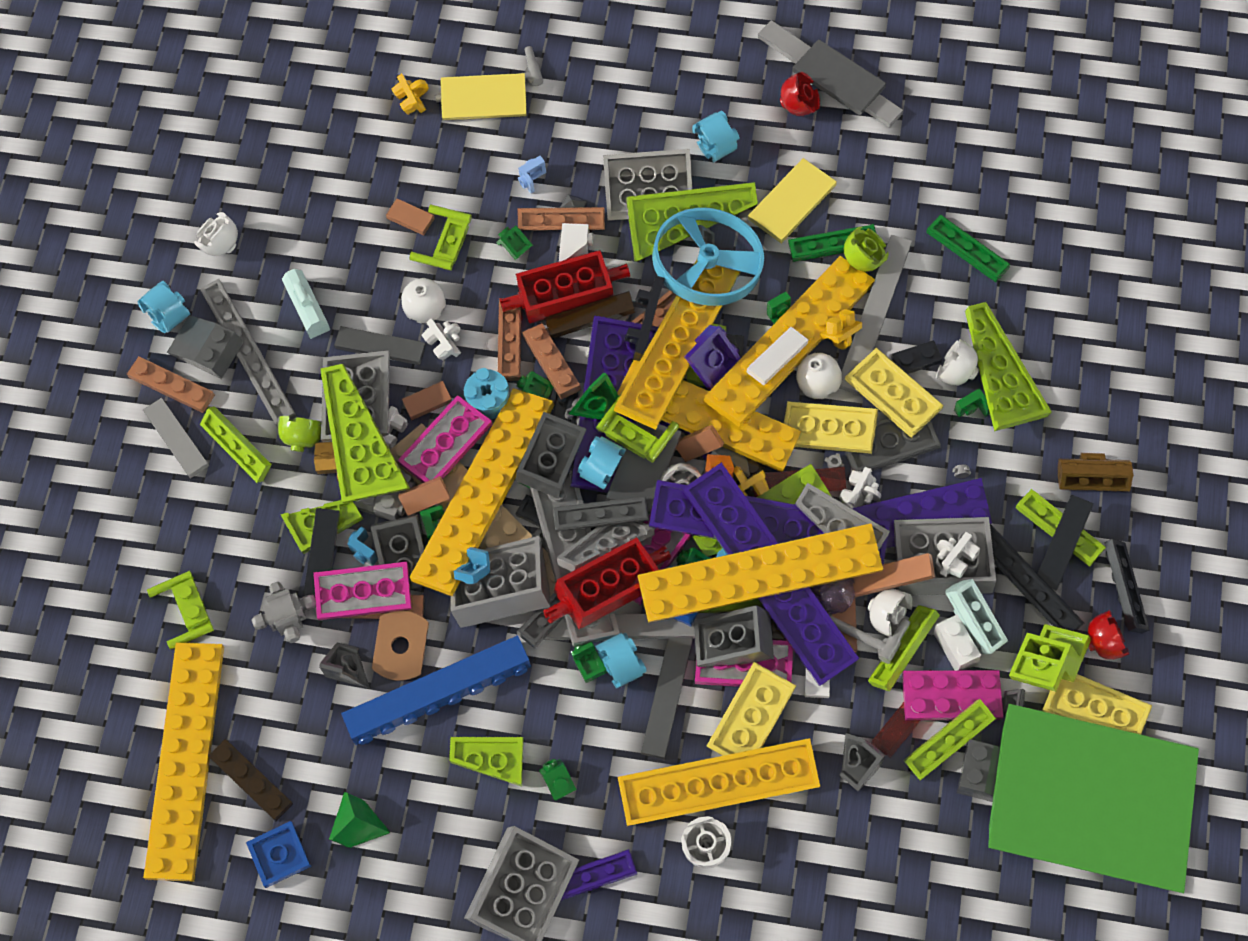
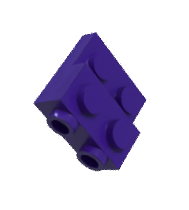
(712, 355)

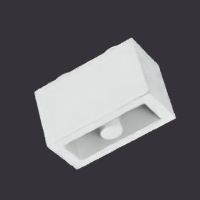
(957, 643)

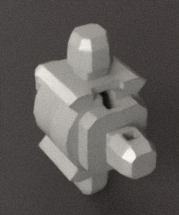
(284, 612)

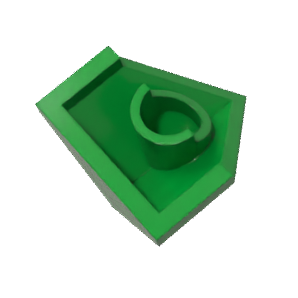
(596, 399)
(356, 823)

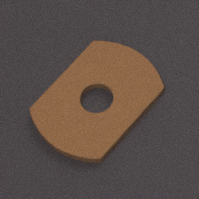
(406, 665)

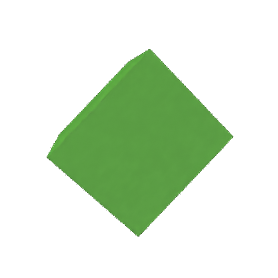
(1094, 798)

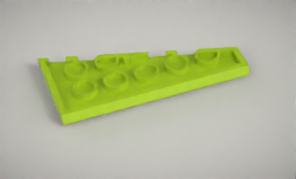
(1006, 382)

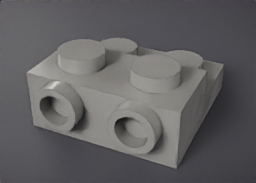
(385, 506)

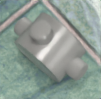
(834, 461)
(961, 471)

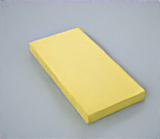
(483, 96)
(792, 200)
(894, 392)
(833, 426)
(1097, 705)
(752, 712)

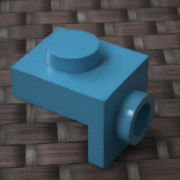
(361, 551)
(475, 568)

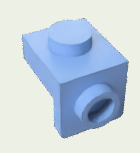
(530, 171)

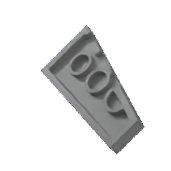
(833, 515)
(602, 541)

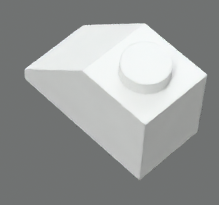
(574, 240)

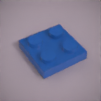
(278, 854)

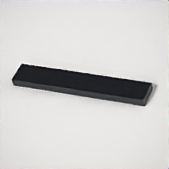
(1032, 585)

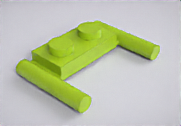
(450, 239)
(634, 437)
(189, 604)

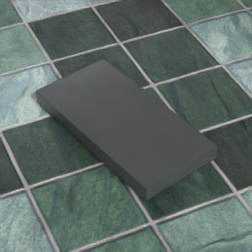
(840, 77)
(893, 446)
(639, 476)

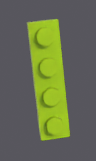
(235, 444)
(1048, 518)
(920, 624)
(949, 739)

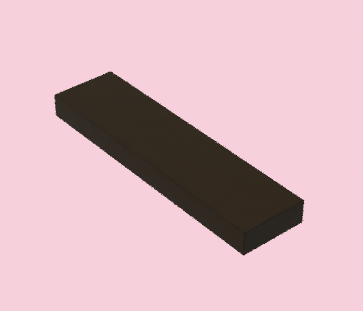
(582, 317)

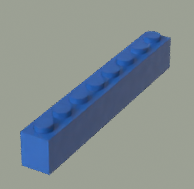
(436, 690)

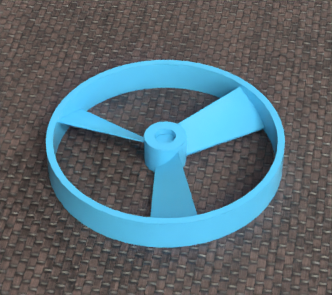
(709, 256)

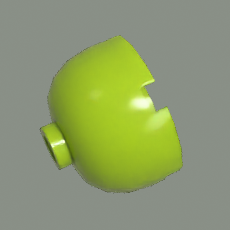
(865, 250)
(299, 432)

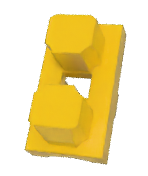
(406, 87)
(835, 325)
(757, 481)

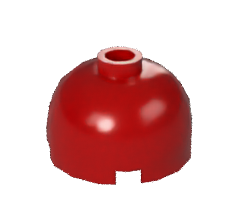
(799, 96)
(1106, 637)

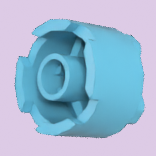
(716, 136)
(164, 307)
(487, 392)
(602, 462)
(620, 659)

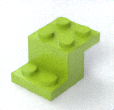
(1050, 657)

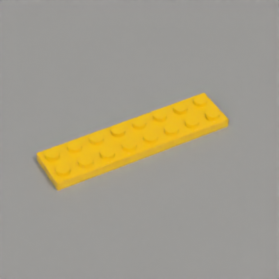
(757, 438)
(718, 782)

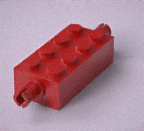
(564, 286)
(604, 583)

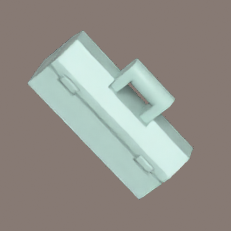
(305, 303)
(976, 616)

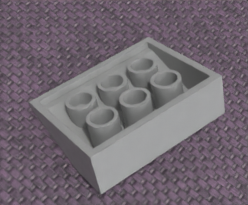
(642, 175)
(371, 378)
(923, 535)
(511, 588)
(521, 887)

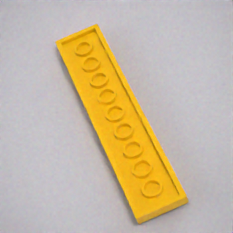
(836, 289)
(664, 362)
(480, 492)
(760, 573)
(184, 762)

